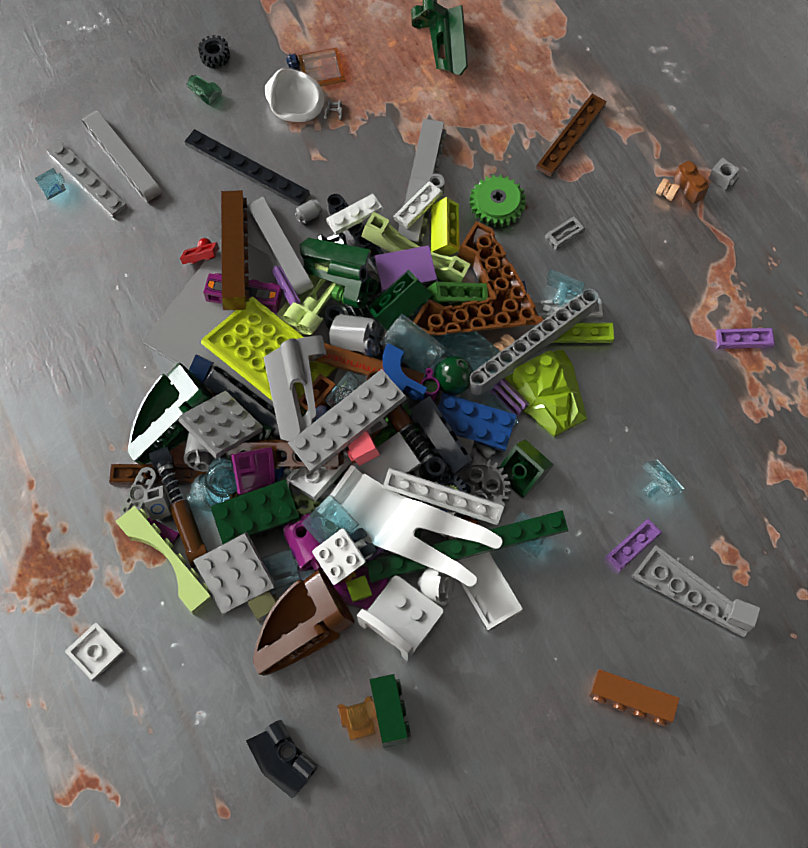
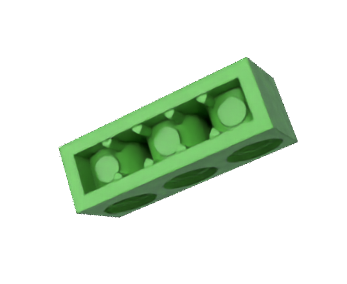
(457, 293)

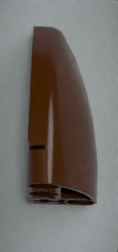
(301, 623)

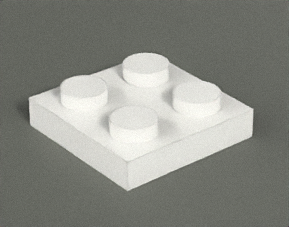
(94, 651)

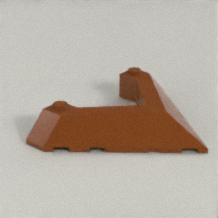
(506, 302)

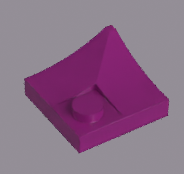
(253, 469)

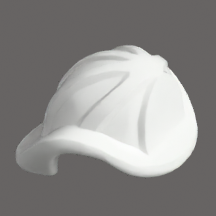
(294, 95)

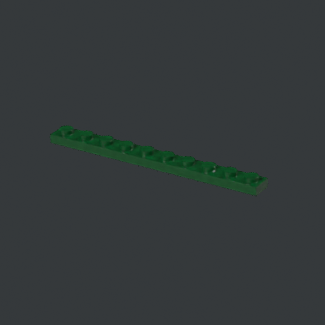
(459, 549)

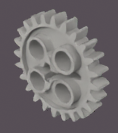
(490, 475)

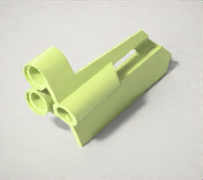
(305, 316)

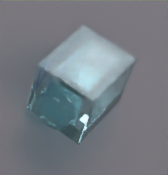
(51, 183)

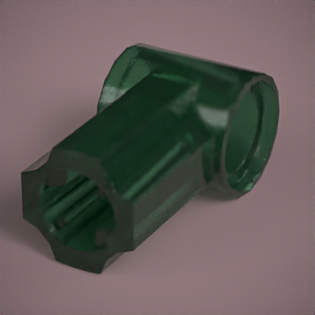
(207, 91)

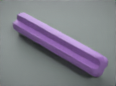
(286, 286)

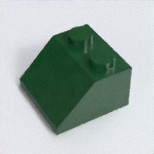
(525, 467)

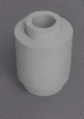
(308, 211)

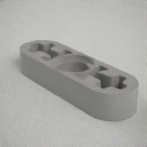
(150, 483)

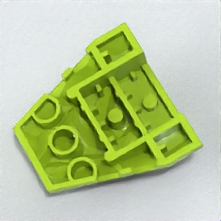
(551, 391)

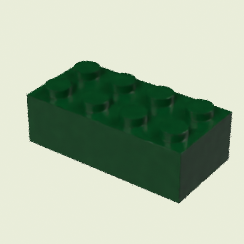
(256, 511)

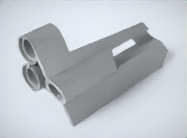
(283, 369)

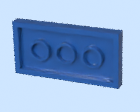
(477, 421)

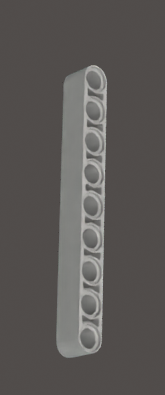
(529, 347)

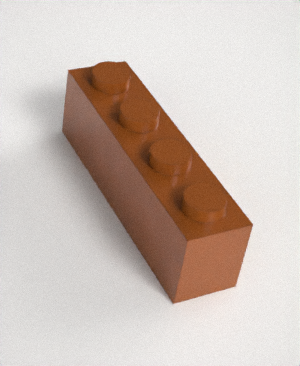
(634, 697)

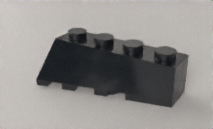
(442, 436)

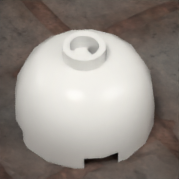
(436, 585)

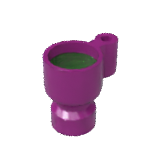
(431, 383)

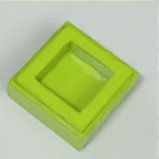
(358, 589)

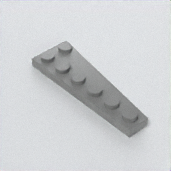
(682, 585)

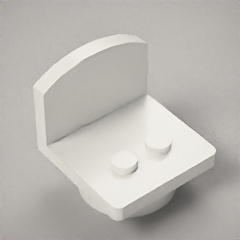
(401, 616)

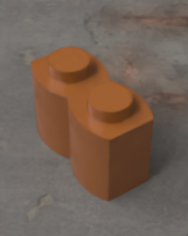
(693, 183)

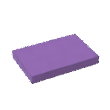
(395, 264)

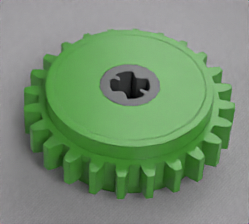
(497, 200)

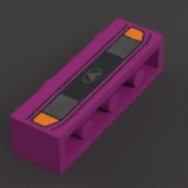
(266, 293)

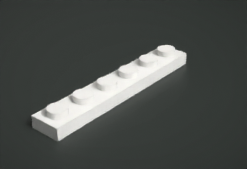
(443, 496)

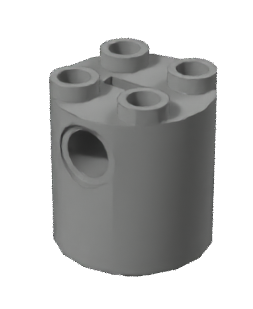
(356, 334)
(197, 455)

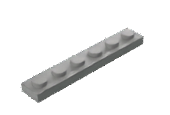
(86, 179)

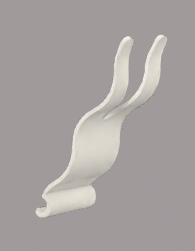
(393, 519)

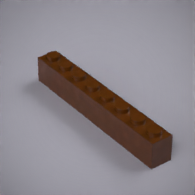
(233, 250)

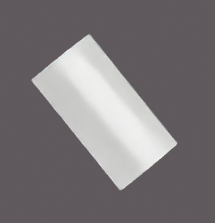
(491, 593)

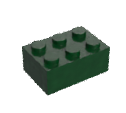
(401, 297)
(390, 710)

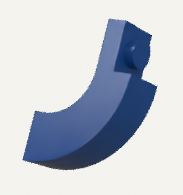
(392, 363)

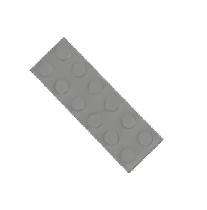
(347, 421)

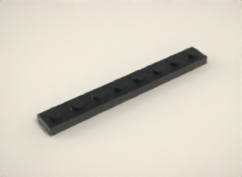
(247, 168)

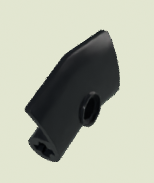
(286, 773)

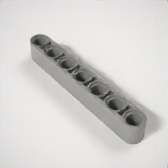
(121, 156)
(280, 246)

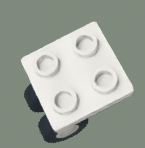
(343, 553)

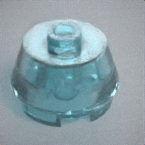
(221, 478)

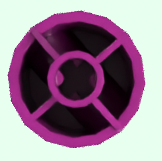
(302, 545)

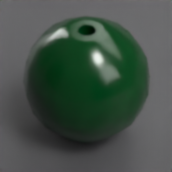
(453, 375)

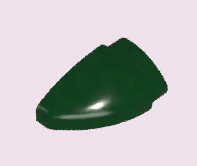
(158, 415)

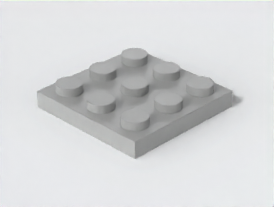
(220, 424)
(234, 573)

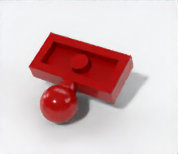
(205, 250)

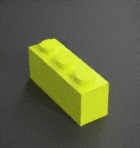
(445, 227)

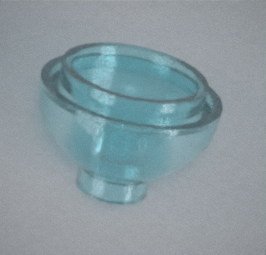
(201, 496)

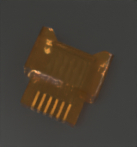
(358, 718)

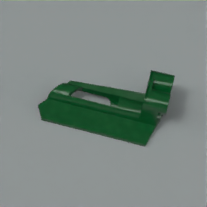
(445, 28)
(345, 268)

